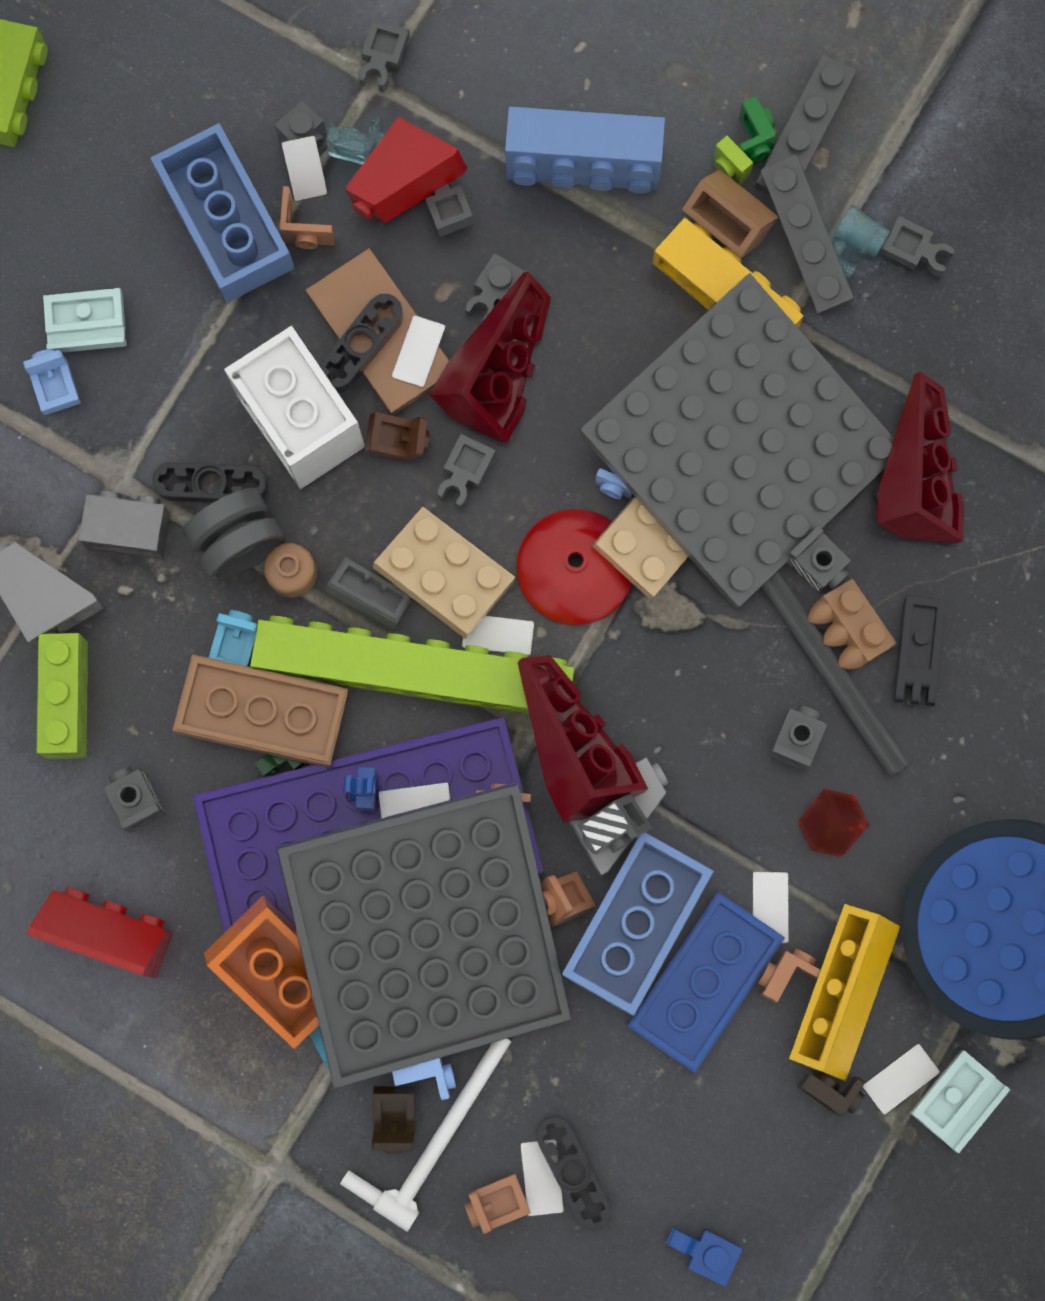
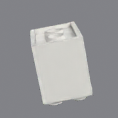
(295, 407)

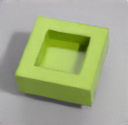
(732, 160)

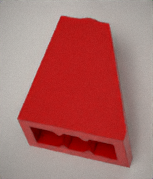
(403, 172)

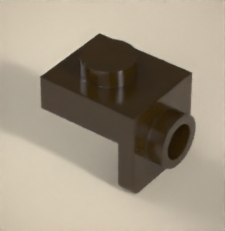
(393, 1119)

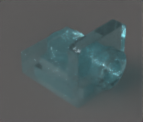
(352, 144)

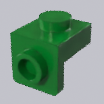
(759, 126)

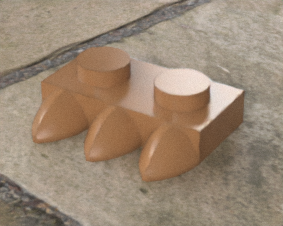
(852, 624)

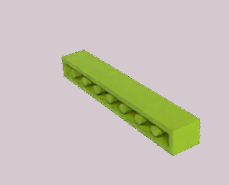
(392, 664)

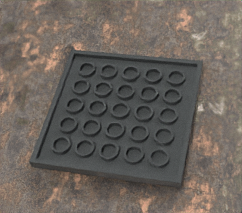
(740, 440)
(423, 934)

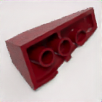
(489, 372)
(917, 482)
(575, 754)

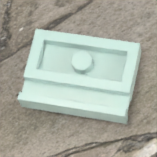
(85, 320)
(960, 1101)

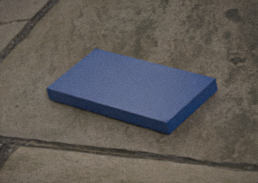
(706, 982)

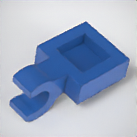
(362, 789)
(709, 1255)

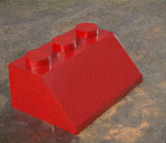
(102, 932)

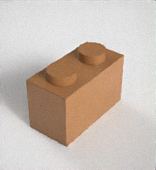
(730, 213)

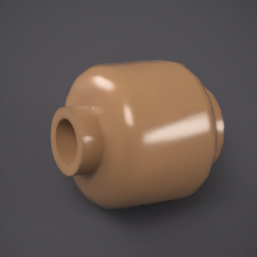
(290, 570)

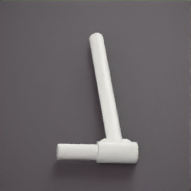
(399, 1205)

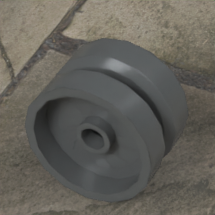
(233, 534)

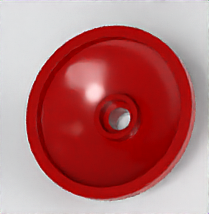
(555, 587)

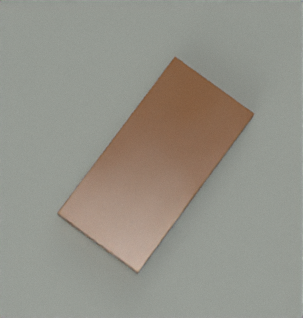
(340, 301)
(260, 711)

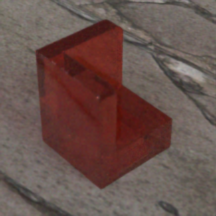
(833, 823)

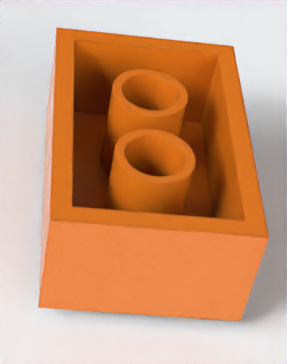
(266, 970)

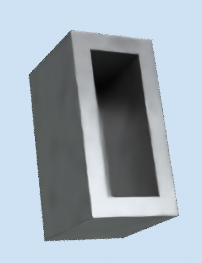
(125, 525)

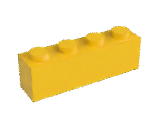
(707, 269)
(845, 992)

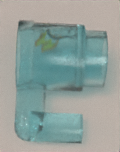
(860, 233)

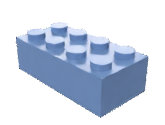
(584, 149)
(223, 213)
(637, 923)

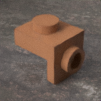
(565, 898)
(777, 976)
(497, 1204)

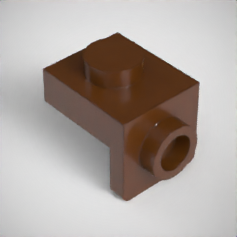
(396, 437)

